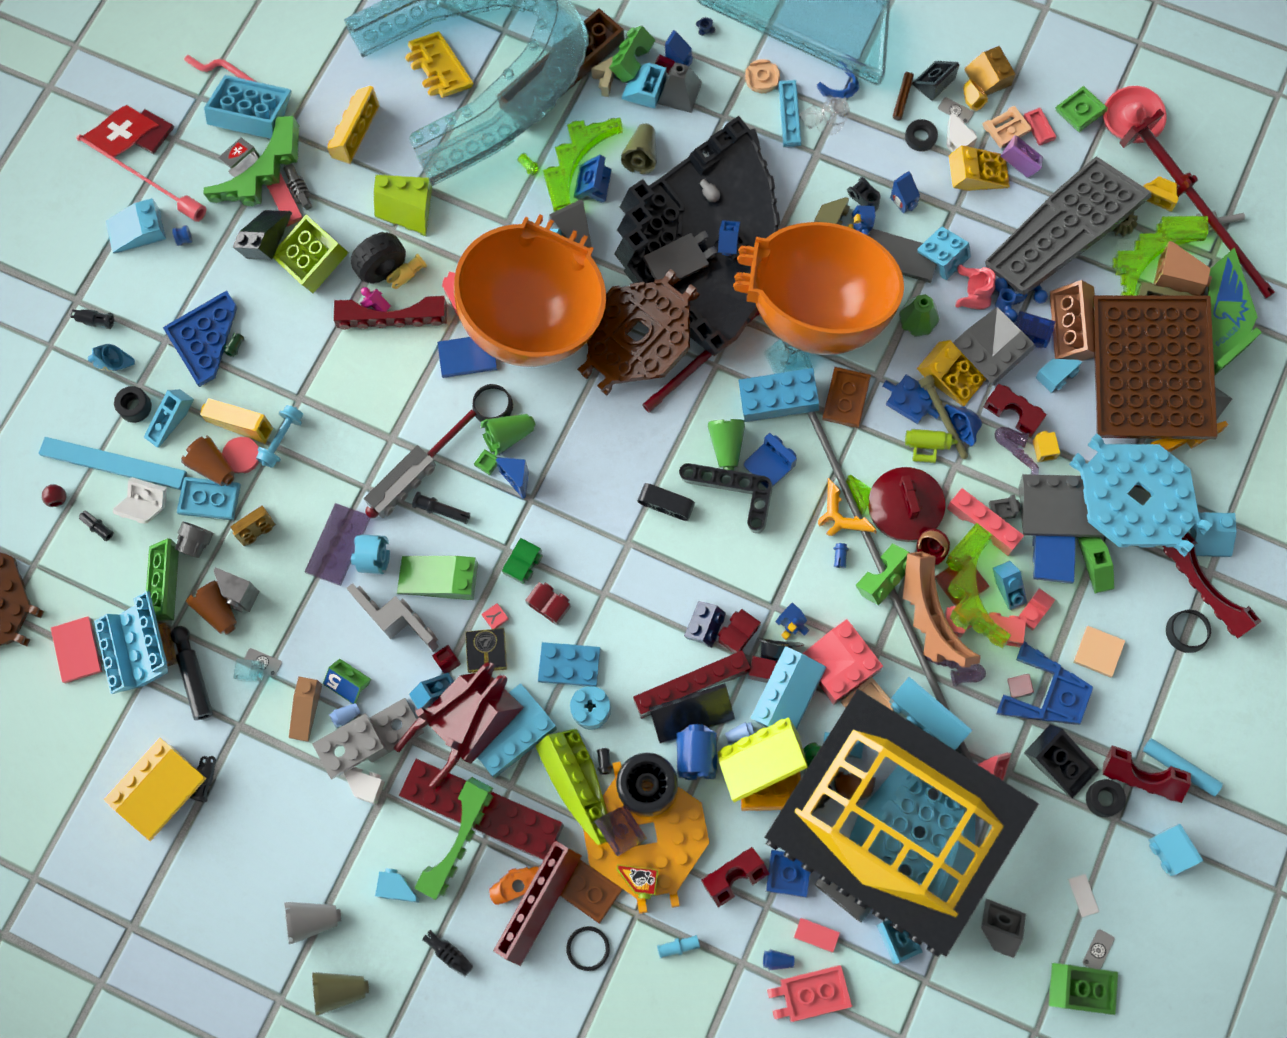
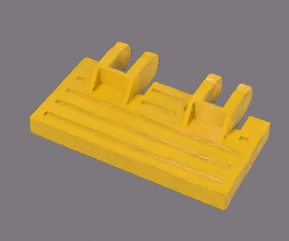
(439, 60)

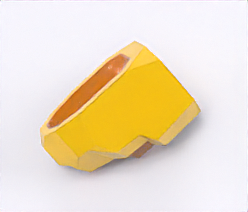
(974, 95)

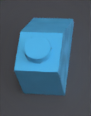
(429, 690)

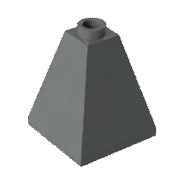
(680, 88)
(572, 218)

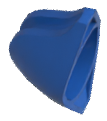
(965, 422)

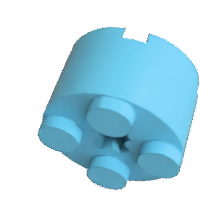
(370, 554)
(579, 707)

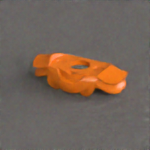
(503, 891)

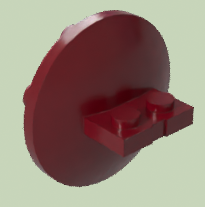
(906, 503)

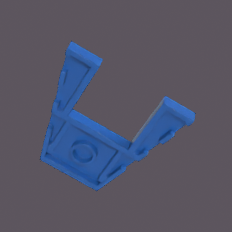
(1065, 697)

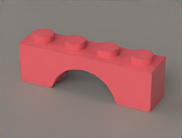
(970, 509)
(1010, 624)

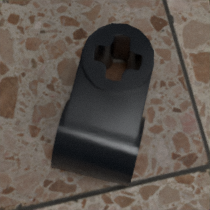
(862, 192)

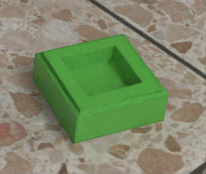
(486, 462)

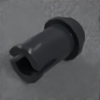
(604, 761)

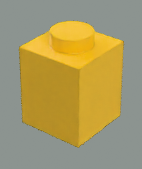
(1046, 446)

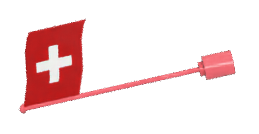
(118, 134)

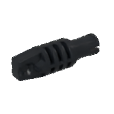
(448, 954)

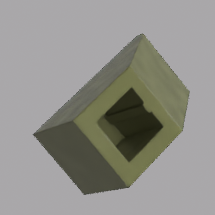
(833, 211)

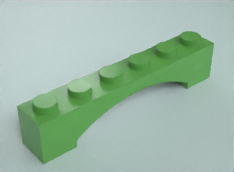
(474, 798)

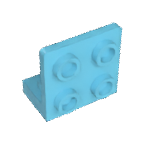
(946, 251)

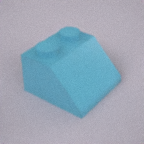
(1220, 538)
(1175, 850)

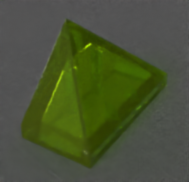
(860, 492)

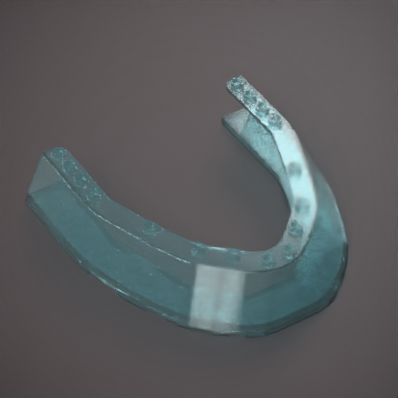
(510, 103)

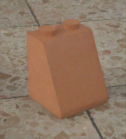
(1181, 271)

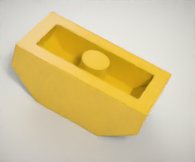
(1162, 193)

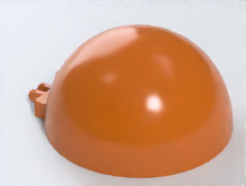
(821, 286)
(529, 293)

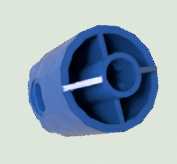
(697, 753)

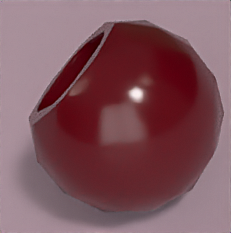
(53, 495)

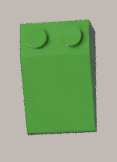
(1083, 988)

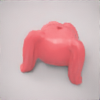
(980, 287)

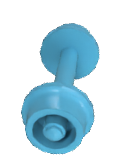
(291, 415)

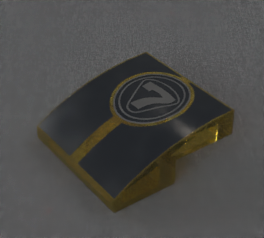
(485, 647)

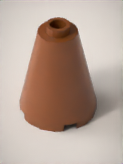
(208, 461)
(213, 608)

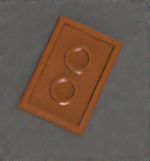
(846, 397)
(590, 891)

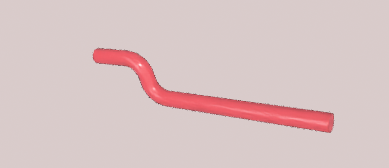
(218, 62)

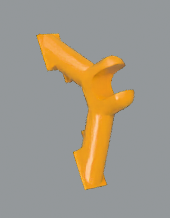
(841, 522)

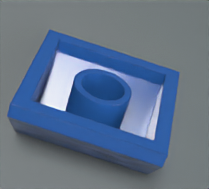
(515, 472)

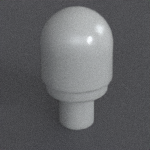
(710, 191)

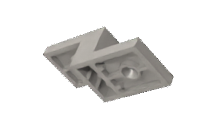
(394, 616)
(365, 738)

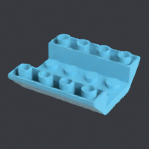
(131, 646)

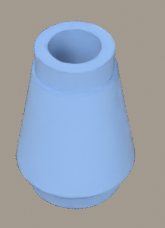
(344, 715)
(739, 732)

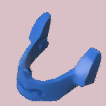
(852, 88)

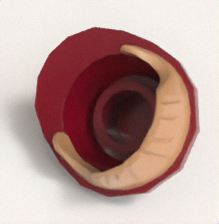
(934, 543)

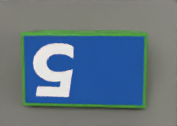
(345, 680)

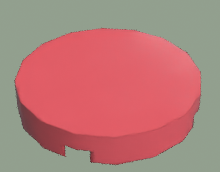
(241, 454)

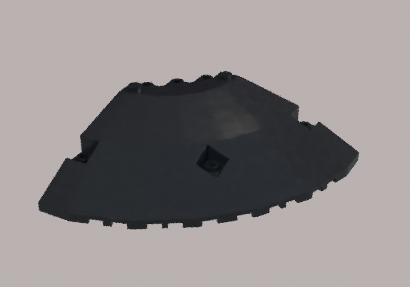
(678, 207)

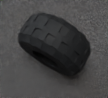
(377, 257)

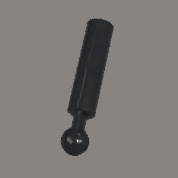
(191, 674)

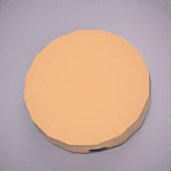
(762, 76)

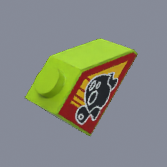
(640, 880)

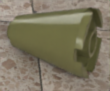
(640, 150)
(336, 990)

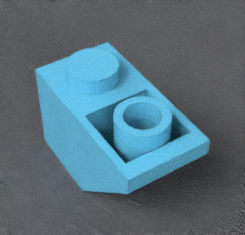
(1056, 373)

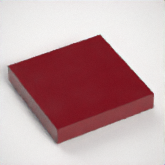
(154, 138)

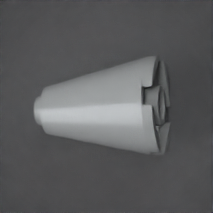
(309, 919)

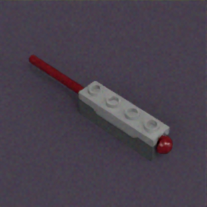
(407, 475)

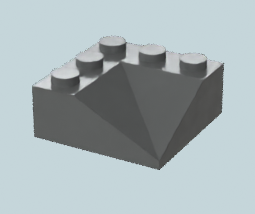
(994, 345)

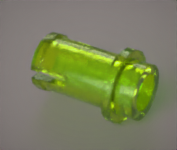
(530, 166)

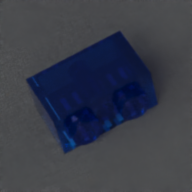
(1035, 328)

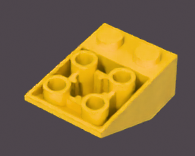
(978, 169)
(952, 372)

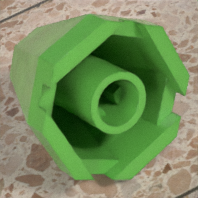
(919, 315)

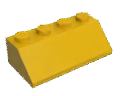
(354, 125)

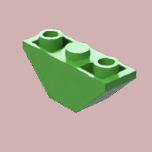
(1097, 563)

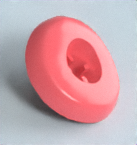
(1129, 107)

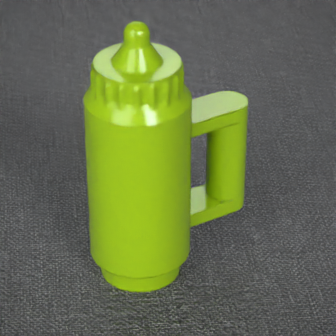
(928, 440)

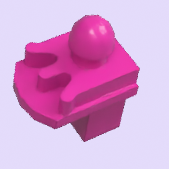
(374, 299)

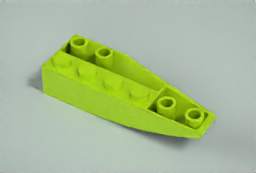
(574, 778)

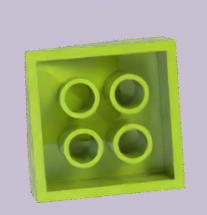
(309, 254)

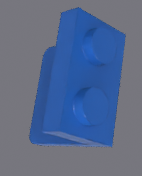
(771, 460)

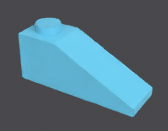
(168, 416)

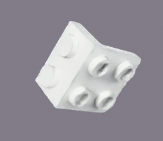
(142, 501)

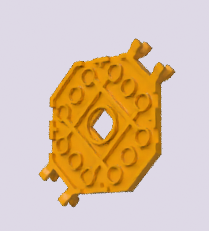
(680, 843)

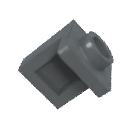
(1005, 508)

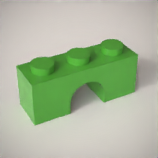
(637, 43)
(878, 586)

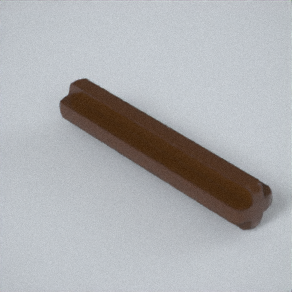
(903, 95)

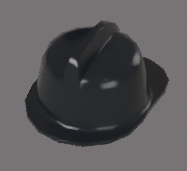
(773, 649)

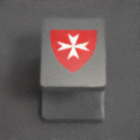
(239, 157)

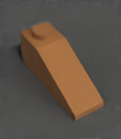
(304, 708)

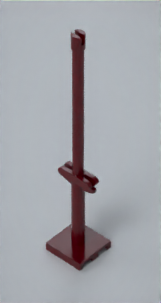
(1185, 185)

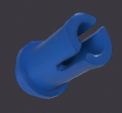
(840, 554)

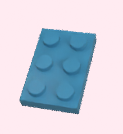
(569, 664)

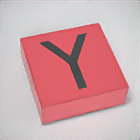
(495, 616)

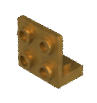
(252, 526)

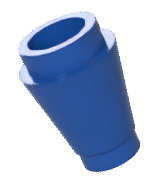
(777, 960)

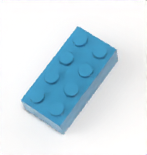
(779, 395)

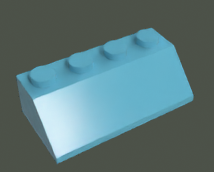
(789, 689)
(929, 714)

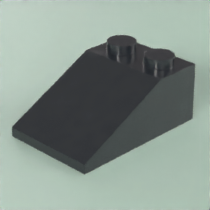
(262, 235)
(1061, 760)

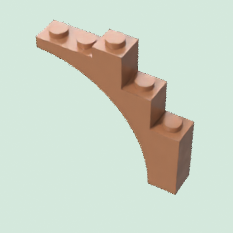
(928, 616)

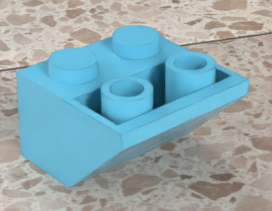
(646, 85)

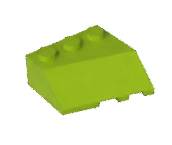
(403, 201)

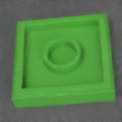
(1081, 109)

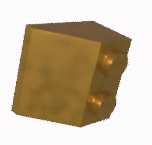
(991, 71)

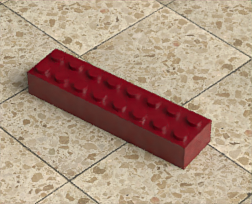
(502, 818)

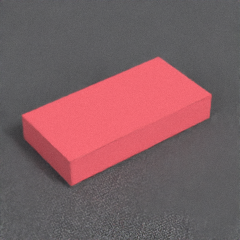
(1040, 126)
(816, 935)

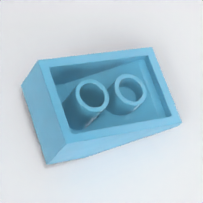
(135, 226)

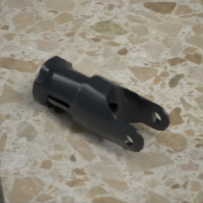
(93, 318)
(207, 770)

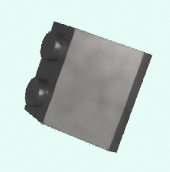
(237, 591)

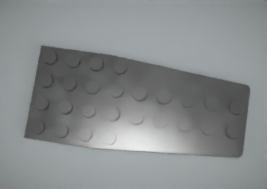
(1067, 225)

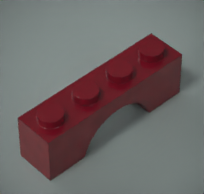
(1171, 783)

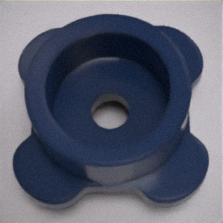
(705, 22)

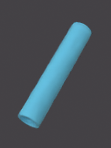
(1169, 758)

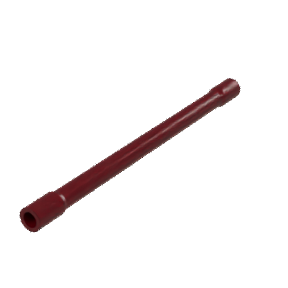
(657, 398)

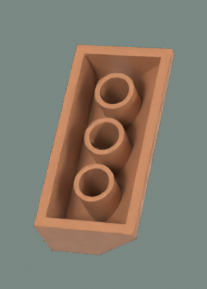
(1074, 321)

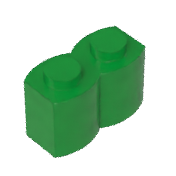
(522, 561)

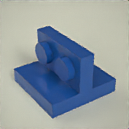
(593, 179)

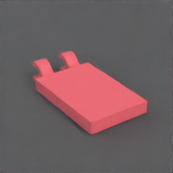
(812, 994)

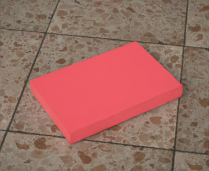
(76, 649)

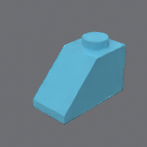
(394, 886)

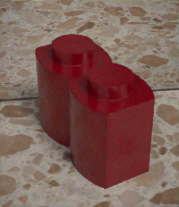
(548, 603)
(739, 632)

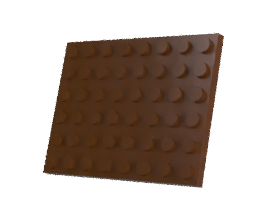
(1154, 367)

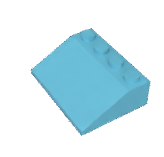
(246, 106)
(518, 736)

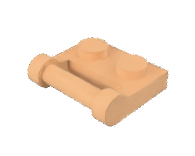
(1005, 133)

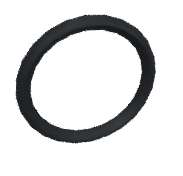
(568, 949)

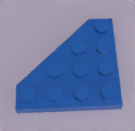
(203, 335)

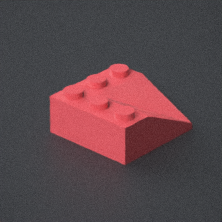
(847, 661)

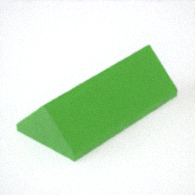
(162, 578)

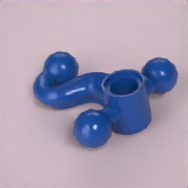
(1008, 298)

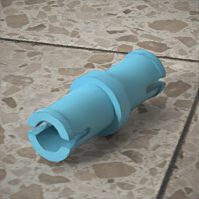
(678, 946)

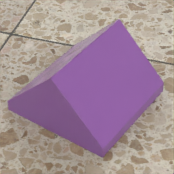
(1022, 157)

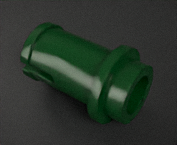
(233, 345)

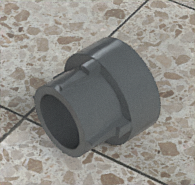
(192, 539)

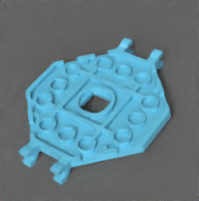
(1120, 517)

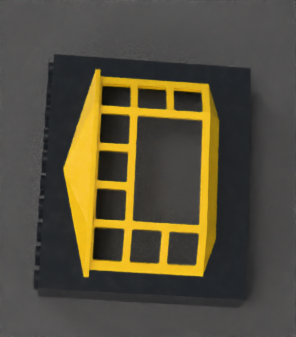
(865, 875)

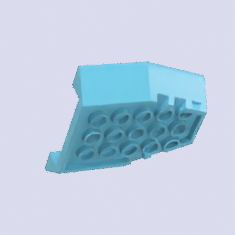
(904, 805)

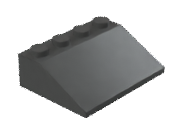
(1054, 506)

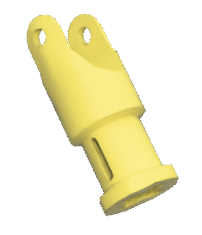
(406, 272)

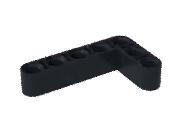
(734, 485)

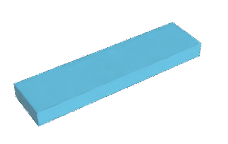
(789, 113)

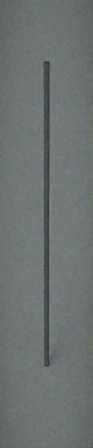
(881, 568)

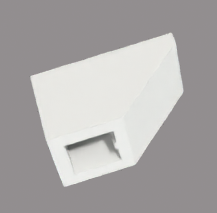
(959, 134)
(365, 786)

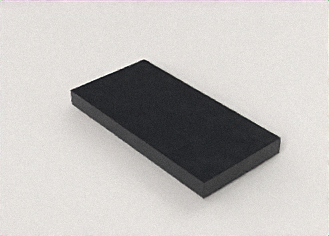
(700, 708)

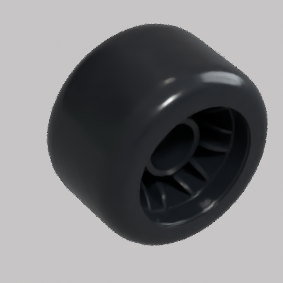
(645, 768)

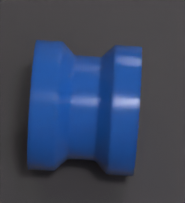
(182, 235)

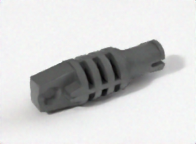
(297, 186)

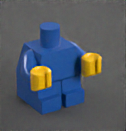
(863, 218)
(793, 621)

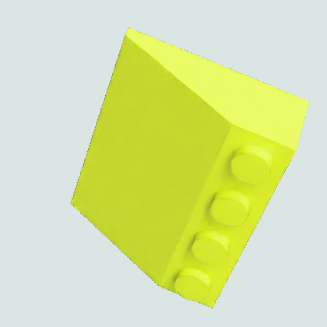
(762, 759)

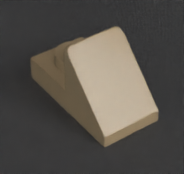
(605, 76)

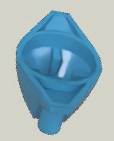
(110, 358)

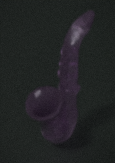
(1011, 440)
(963, 674)

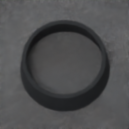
(507, 412)
(1179, 645)

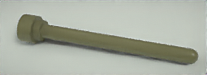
(928, 384)

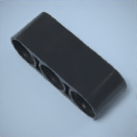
(666, 502)

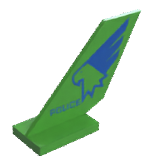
(1231, 311)

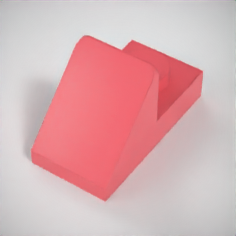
(1036, 608)

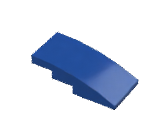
(1054, 558)

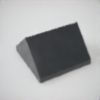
(936, 78)

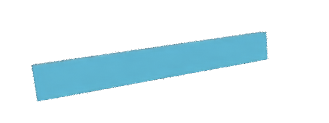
(112, 463)

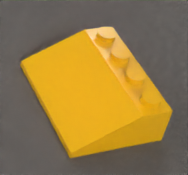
(155, 789)

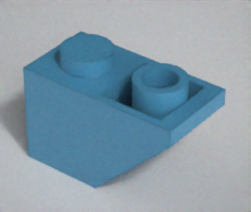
(1010, 584)

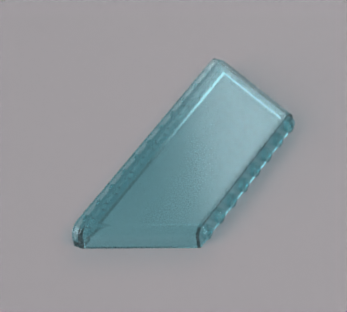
(835, 31)

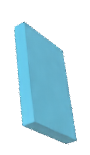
(208, 499)

